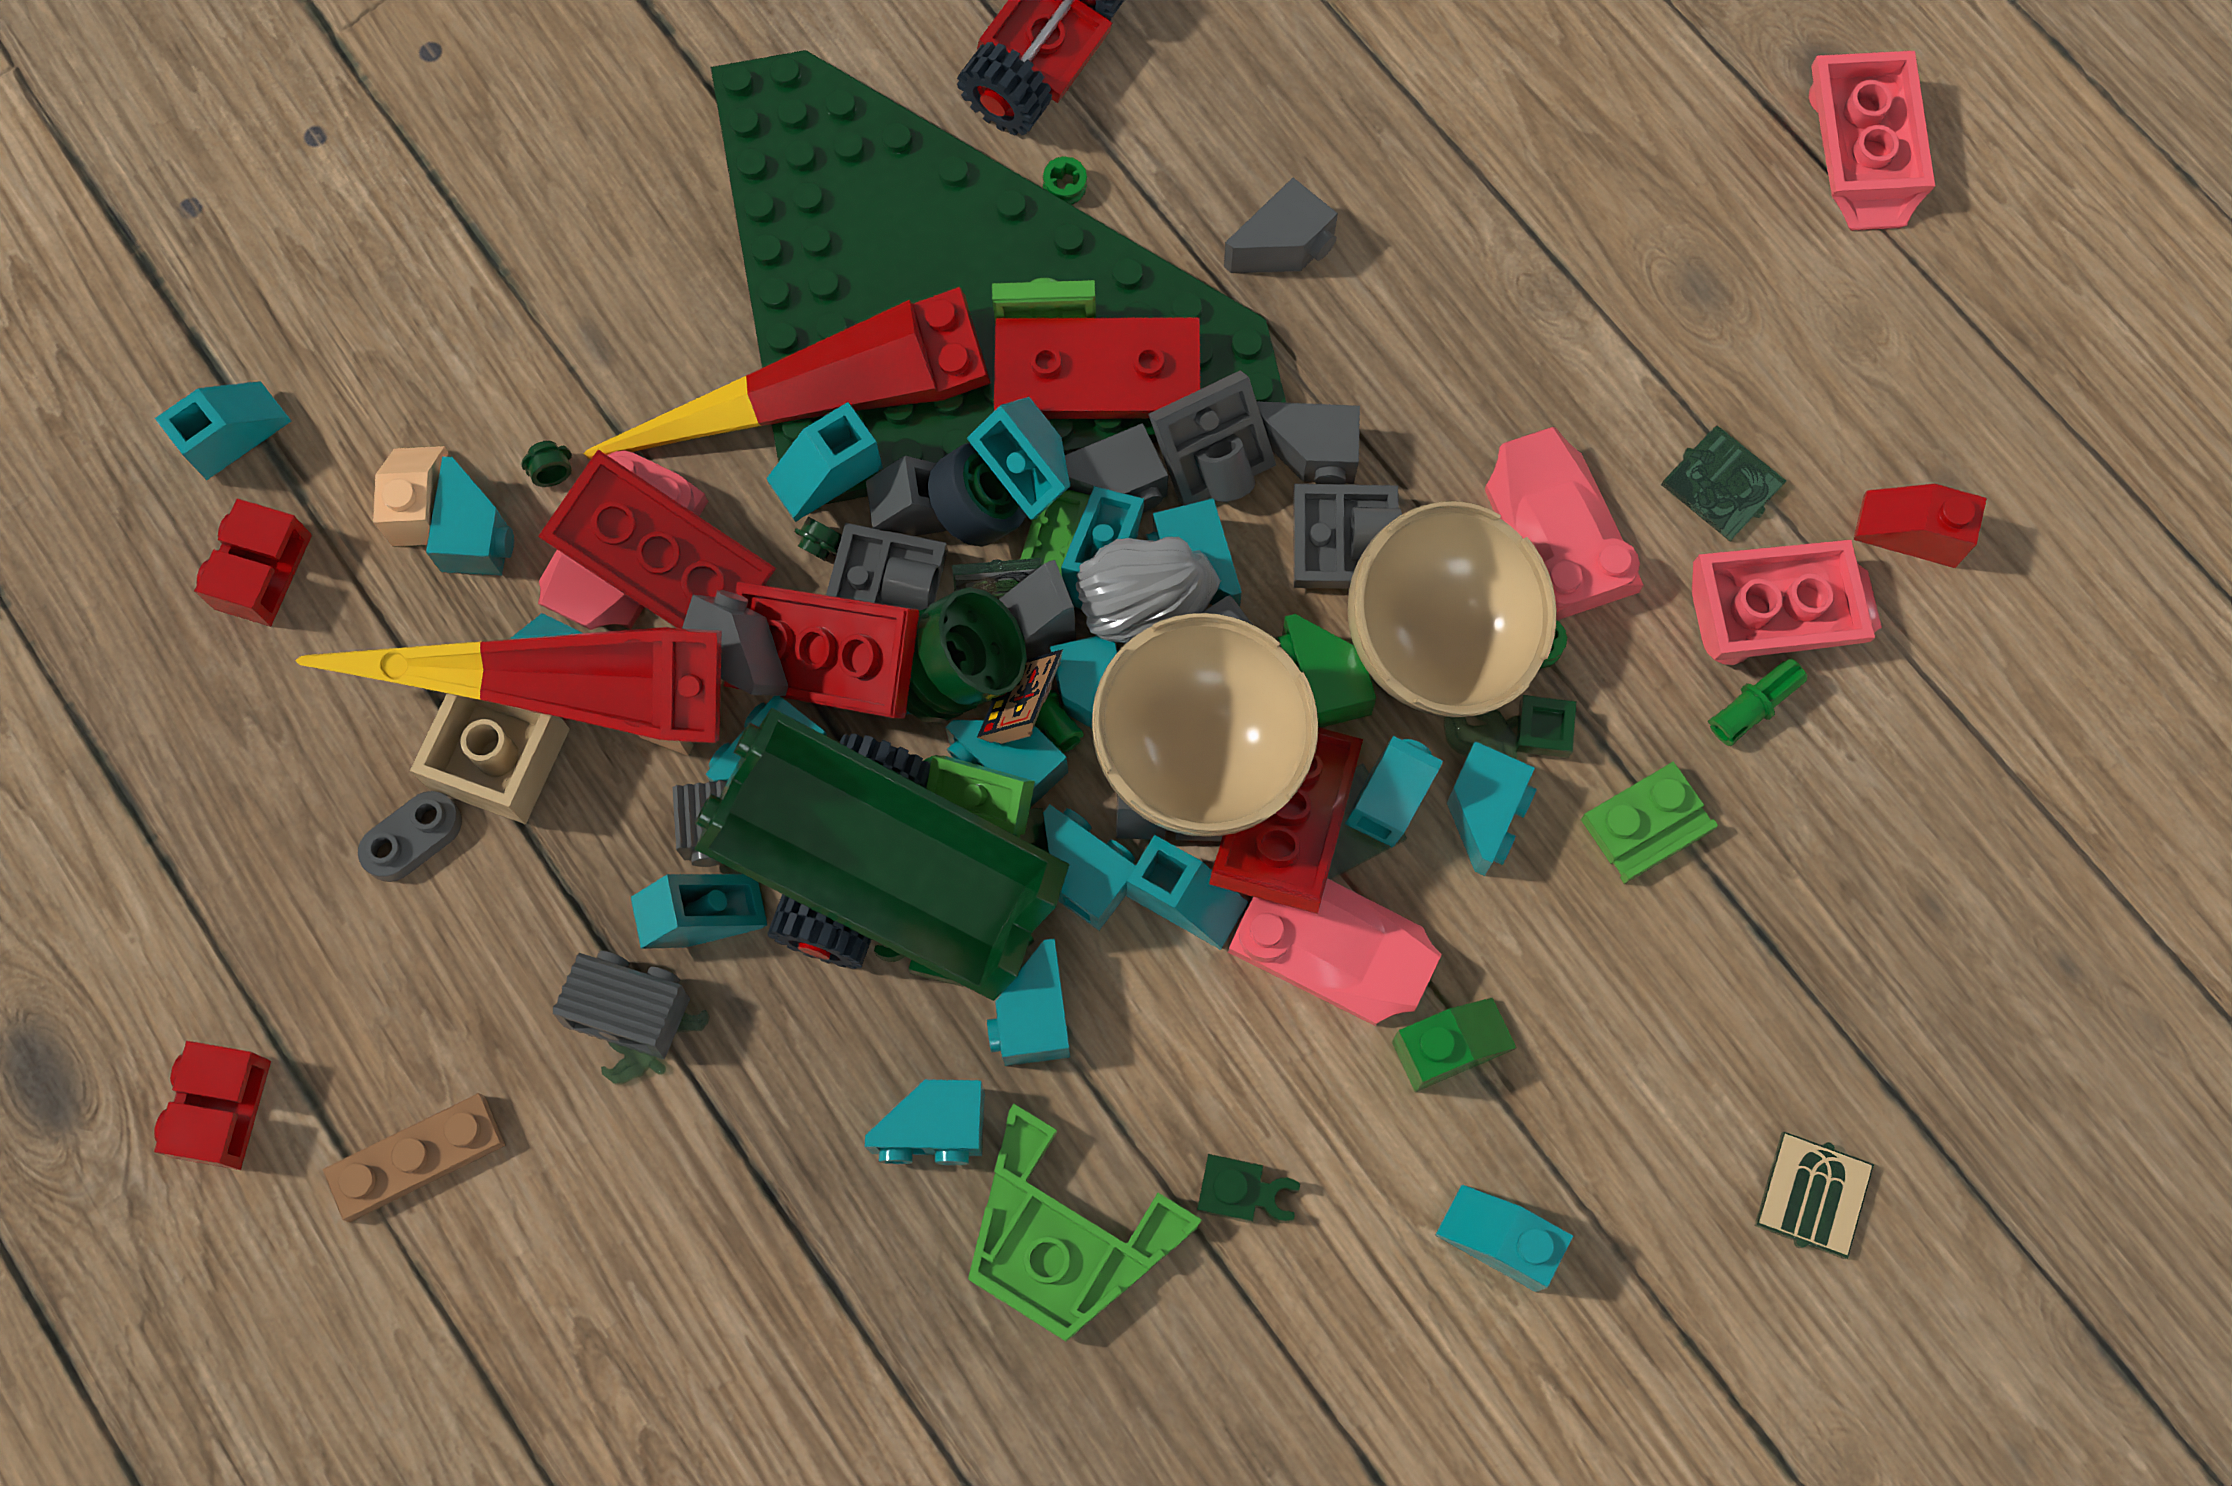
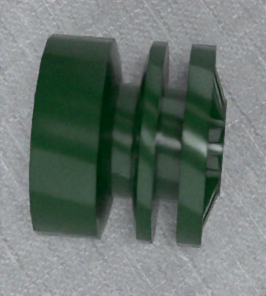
(963, 655)

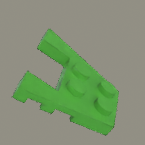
(1048, 1256)

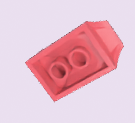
(1873, 136)
(1554, 501)
(586, 597)
(1782, 600)
(1345, 954)

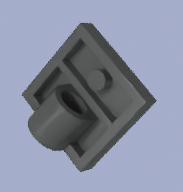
(1214, 441)
(1335, 528)
(887, 568)

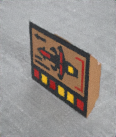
(1016, 712)

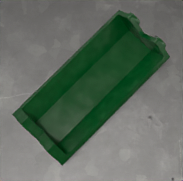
(880, 854)

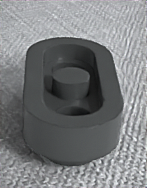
(410, 839)

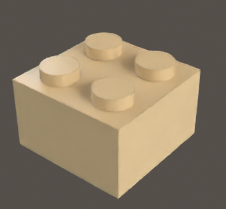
(490, 754)

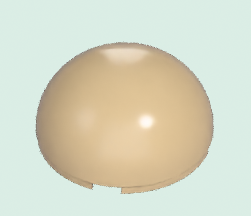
(1451, 610)
(1204, 725)

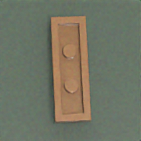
(413, 1157)

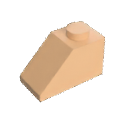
(407, 494)

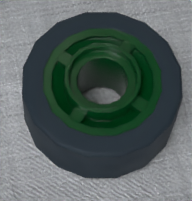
(972, 499)

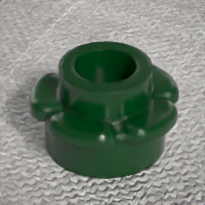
(547, 463)
(818, 539)

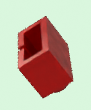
(253, 563)
(212, 1106)

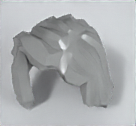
(1142, 583)

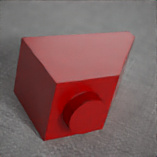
(1922, 522)

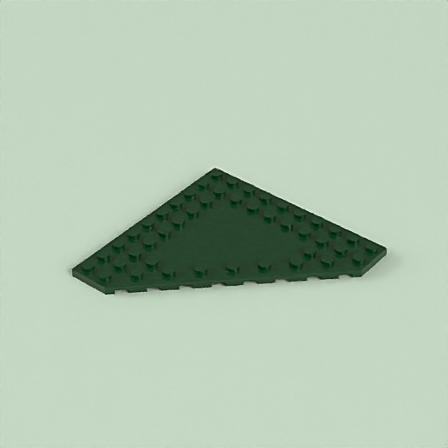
(871, 206)

